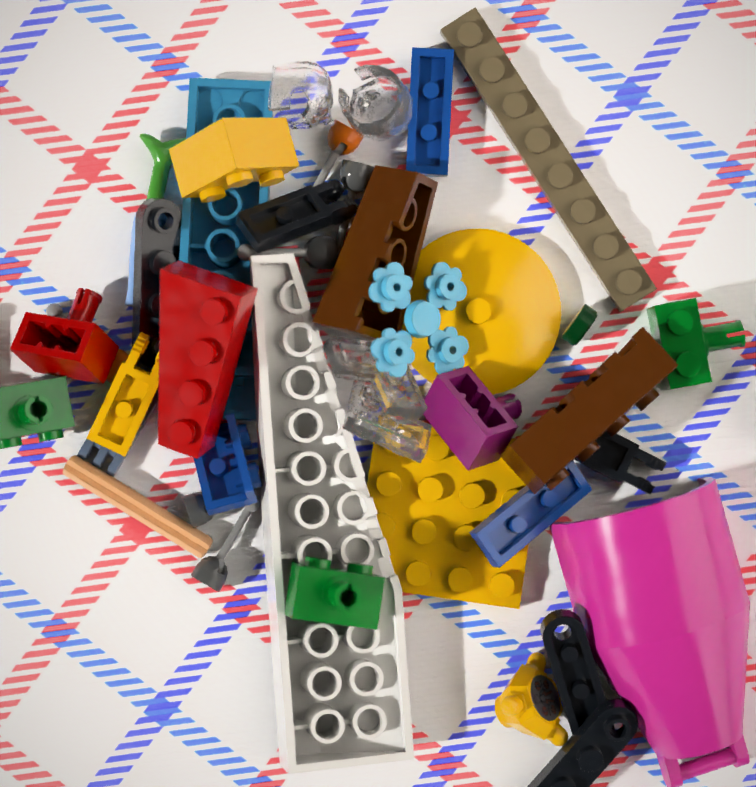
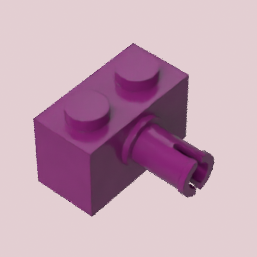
(470, 417)

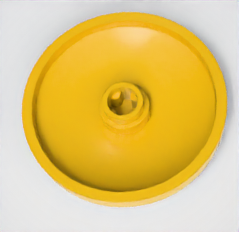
(508, 307)

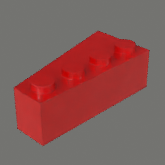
(199, 351)

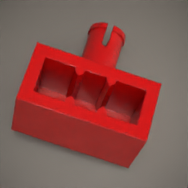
(67, 345)

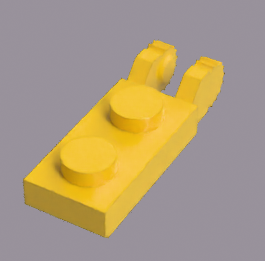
(126, 402)

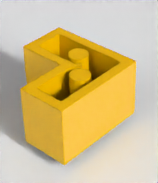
(232, 156)

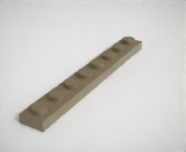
(547, 159)

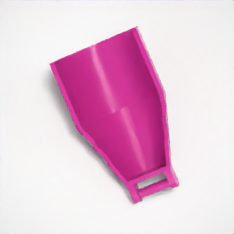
(667, 623)

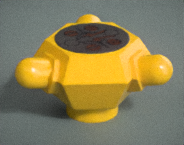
(532, 703)

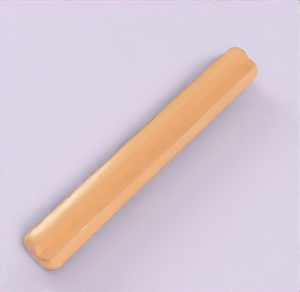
(137, 506)

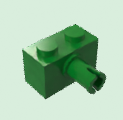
(688, 342)
(34, 409)
(334, 594)

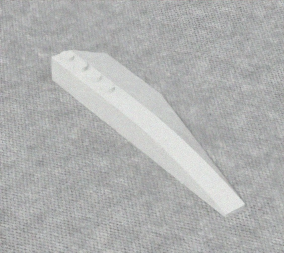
(335, 685)

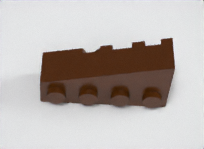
(384, 230)
(588, 412)

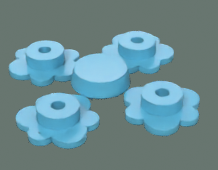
(420, 318)

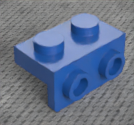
(224, 471)

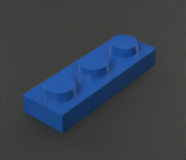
(431, 116)
(527, 516)

